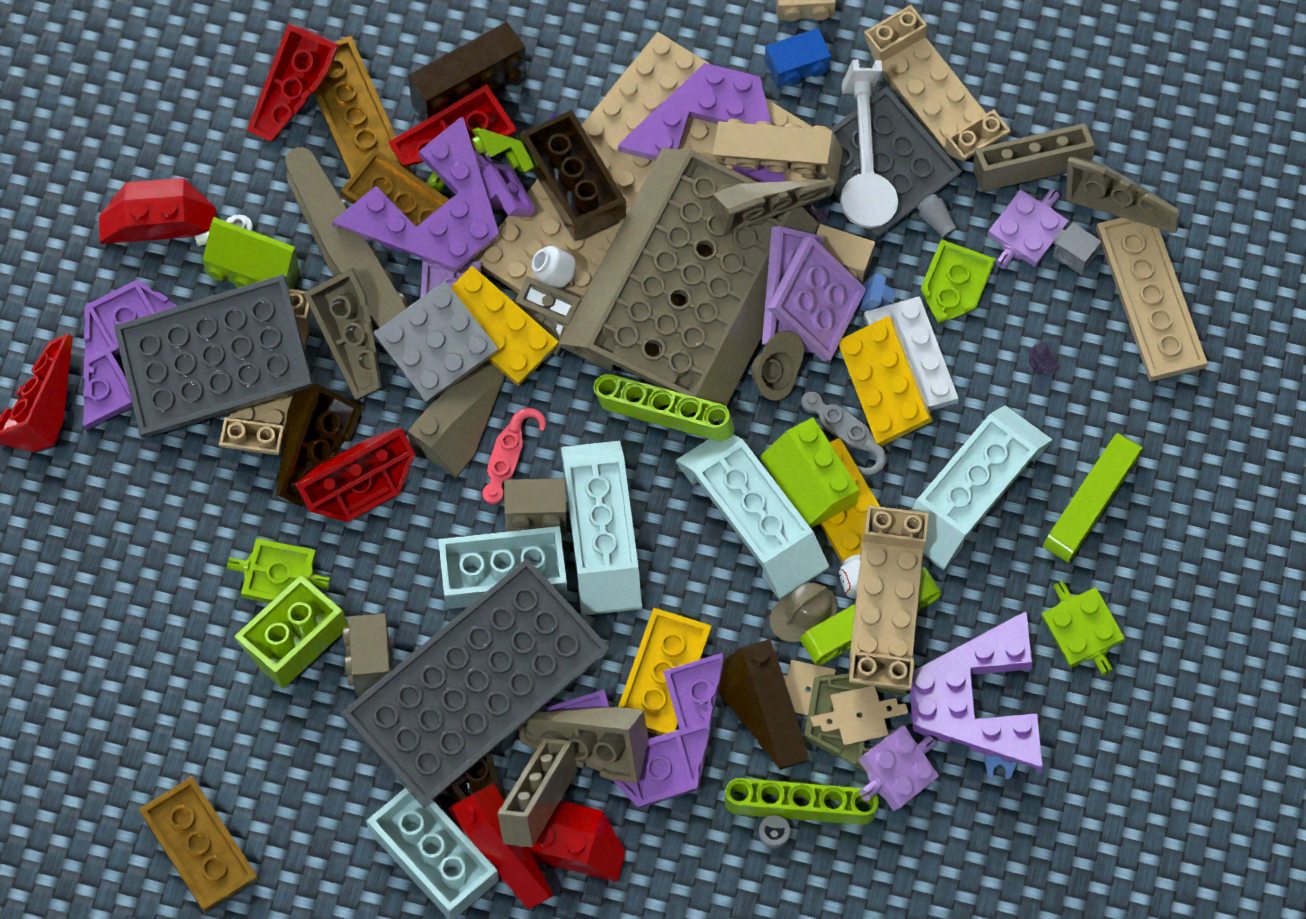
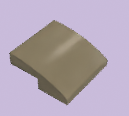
(548, 307)

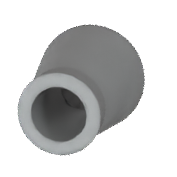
(936, 215)

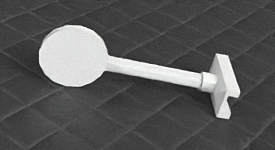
(866, 197)

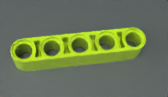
(672, 417)
(1092, 497)
(835, 634)
(786, 808)

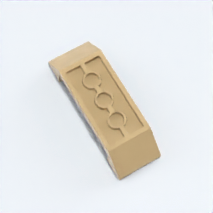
(931, 86)
(263, 425)
(887, 598)

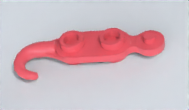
(507, 453)

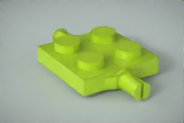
(274, 568)
(1083, 628)

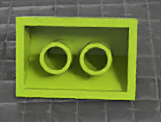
(247, 256)
(810, 473)
(292, 631)

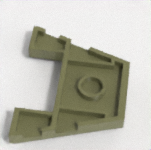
(821, 703)

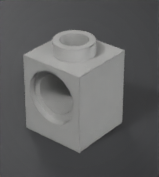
(1076, 248)

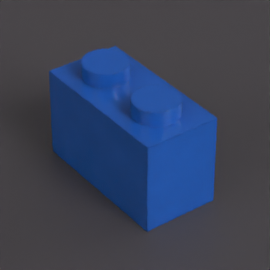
(797, 58)

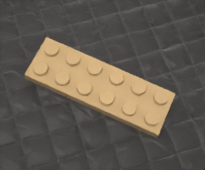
(1151, 298)

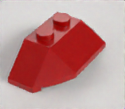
(155, 212)
(358, 477)
(580, 842)

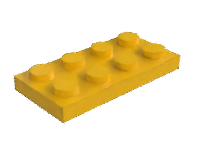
(517, 336)
(884, 381)
(847, 527)
(665, 645)

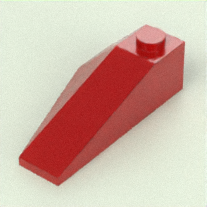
(296, 72)
(478, 110)
(41, 402)
(515, 864)

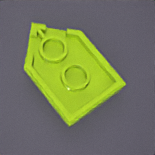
(955, 280)

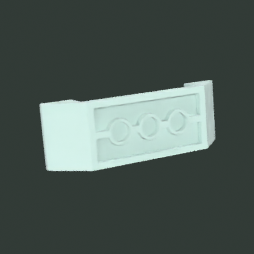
(976, 481)
(757, 512)
(602, 528)

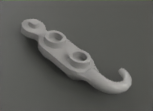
(847, 428)

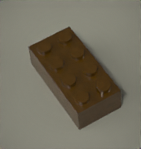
(489, 59)
(573, 175)

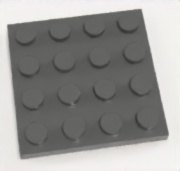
(900, 154)

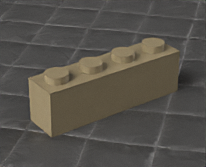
(1031, 157)
(537, 792)

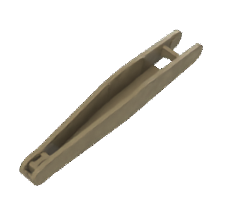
(338, 246)

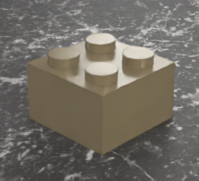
(535, 504)
(366, 651)

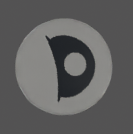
(774, 831)

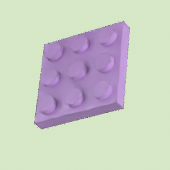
(816, 298)

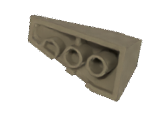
(1111, 192)
(755, 202)
(346, 324)
(455, 421)
(602, 738)

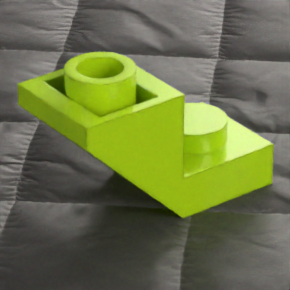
(493, 143)

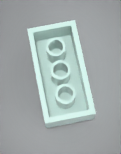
(480, 561)
(433, 853)

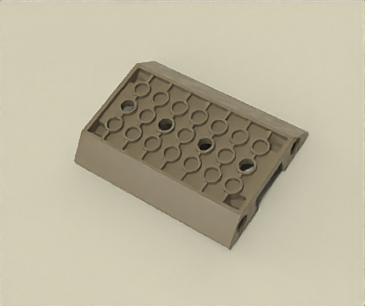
(655, 257)

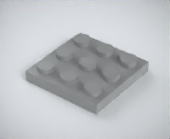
(436, 342)

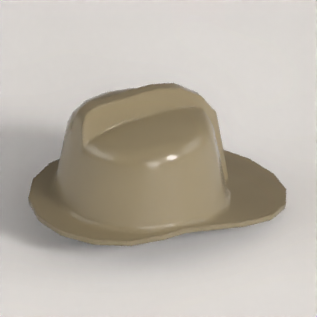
(778, 365)
(801, 611)

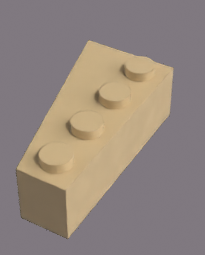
(778, 148)

